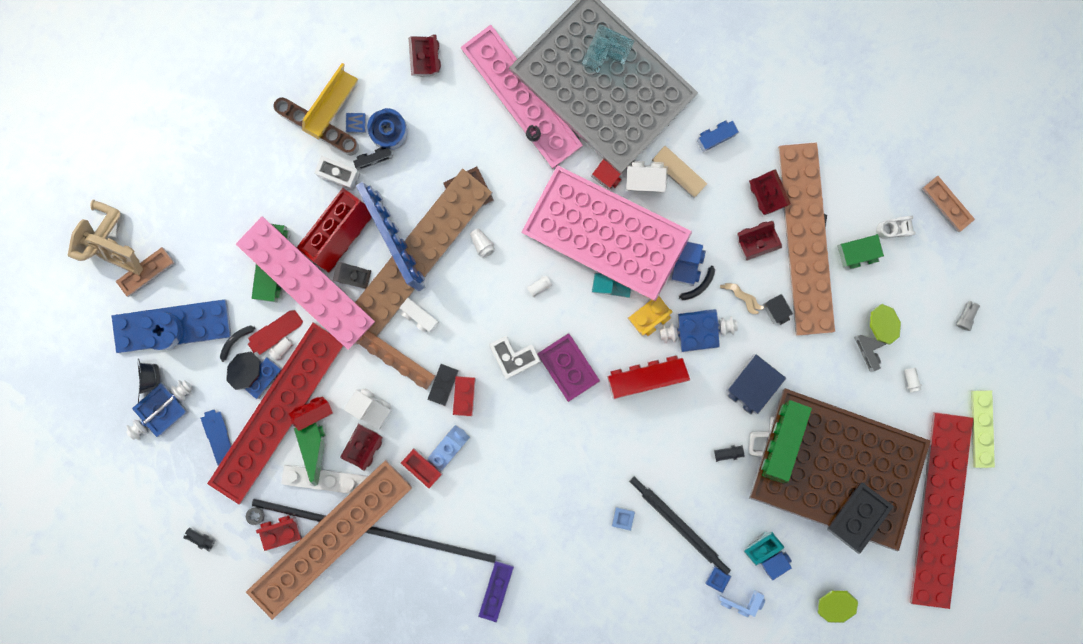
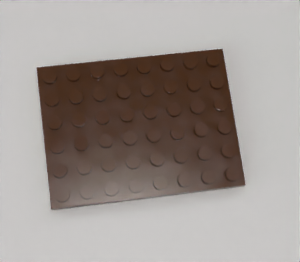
(838, 455)

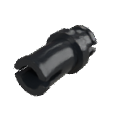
(535, 137)
(729, 453)
(202, 541)

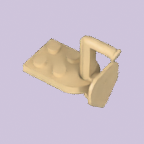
(87, 243)

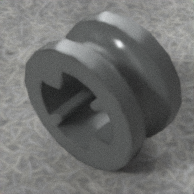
(253, 521)

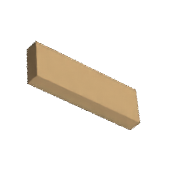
(680, 172)

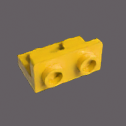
(650, 315)

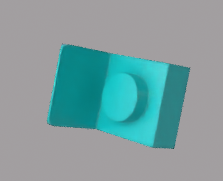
(607, 286)
(764, 548)

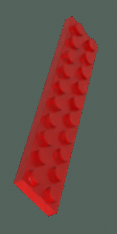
(271, 418)
(941, 510)

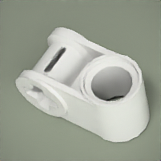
(899, 227)

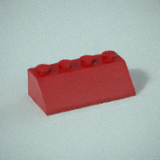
(335, 230)
(647, 378)

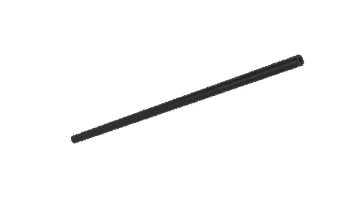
(380, 532)

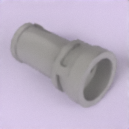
(966, 321)

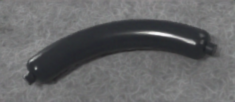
(702, 287)
(230, 342)

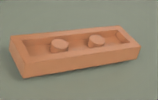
(948, 203)
(152, 267)

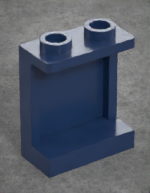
(755, 385)

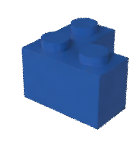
(687, 265)

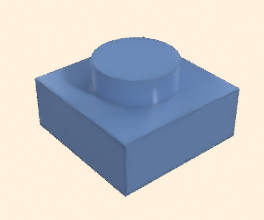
(623, 518)

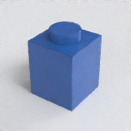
(777, 565)

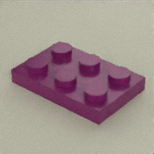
(568, 367)

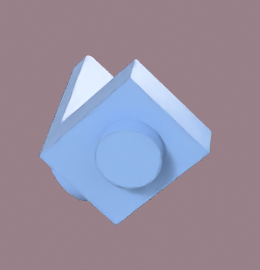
(448, 447)
(755, 603)

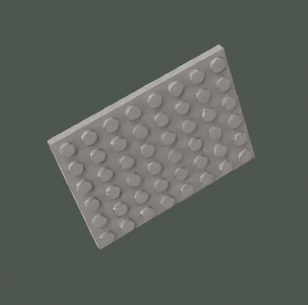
(611, 109)

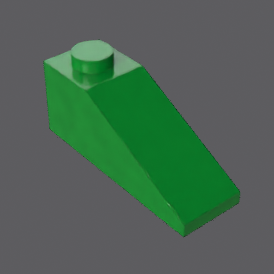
(312, 446)

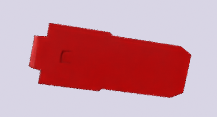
(271, 334)

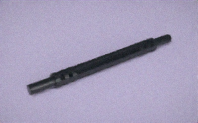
(670, 516)

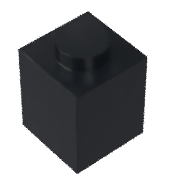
(778, 309)

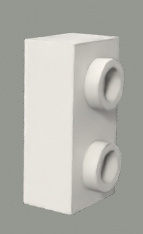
(413, 311)

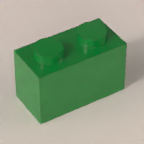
(860, 251)

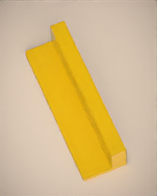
(328, 102)

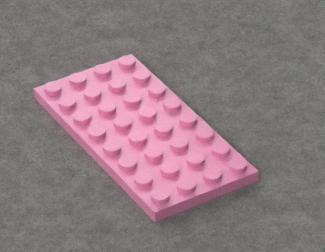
(606, 233)

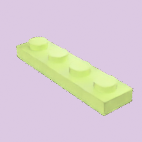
(982, 429)

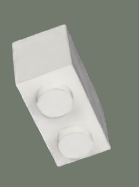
(337, 172)

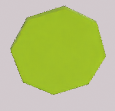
(885, 324)
(837, 606)

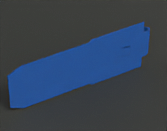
(216, 433)

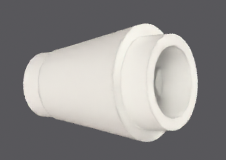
(482, 244)

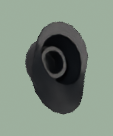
(148, 377)

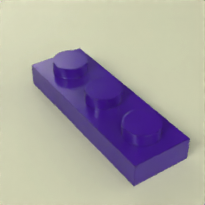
(496, 591)

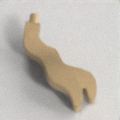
(750, 300)

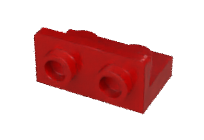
(279, 533)

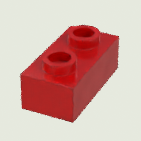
(310, 413)
(421, 468)

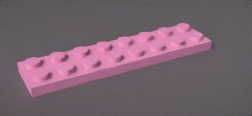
(492, 61)
(305, 283)

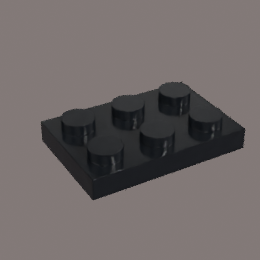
(860, 517)

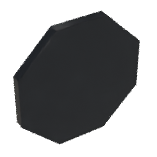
(243, 370)

